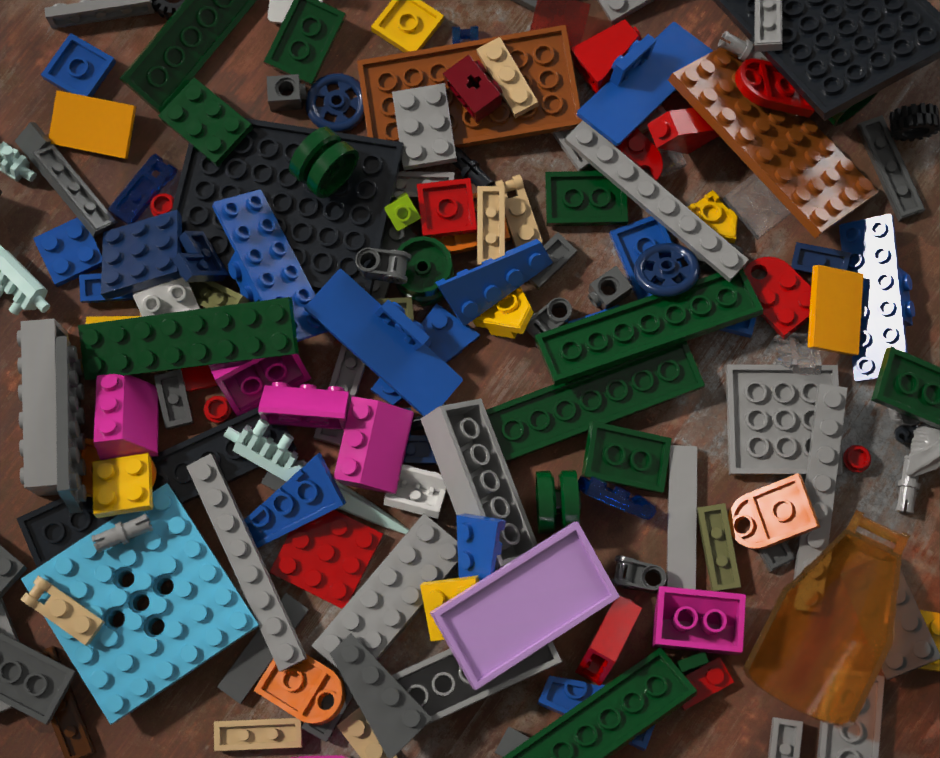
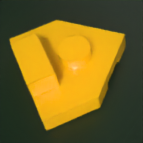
(717, 216)
(507, 316)

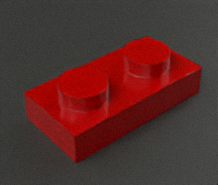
(708, 680)

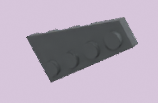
(383, 701)

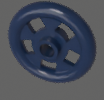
(319, 89)
(667, 276)

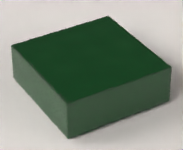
(692, 662)

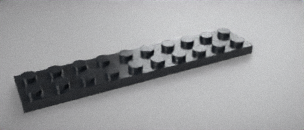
(54, 528)

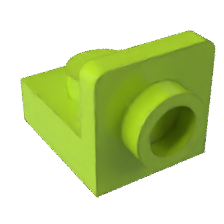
(402, 212)

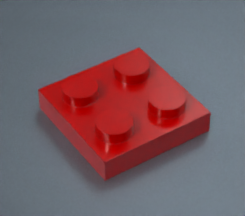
(447, 208)

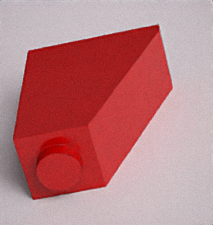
(596, 55)
(681, 131)
(609, 640)

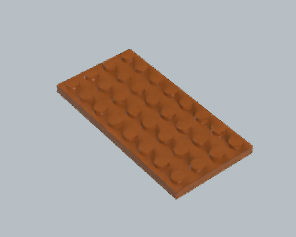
(540, 56)
(778, 146)

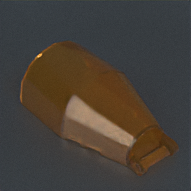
(832, 626)

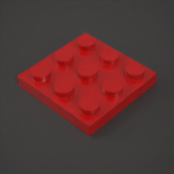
(327, 557)

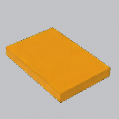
(92, 124)
(835, 310)

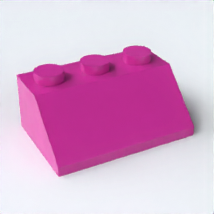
(245, 380)
(304, 406)
(125, 417)
(373, 445)
(699, 621)

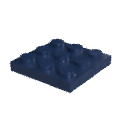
(141, 255)

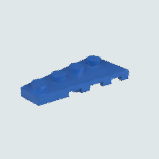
(484, 286)
(446, 340)
(297, 502)
(478, 544)
(564, 694)

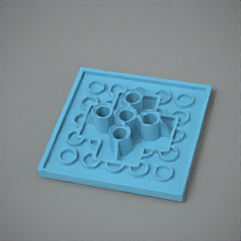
(200, 615)

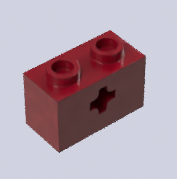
(477, 102)

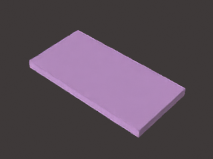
(524, 605)

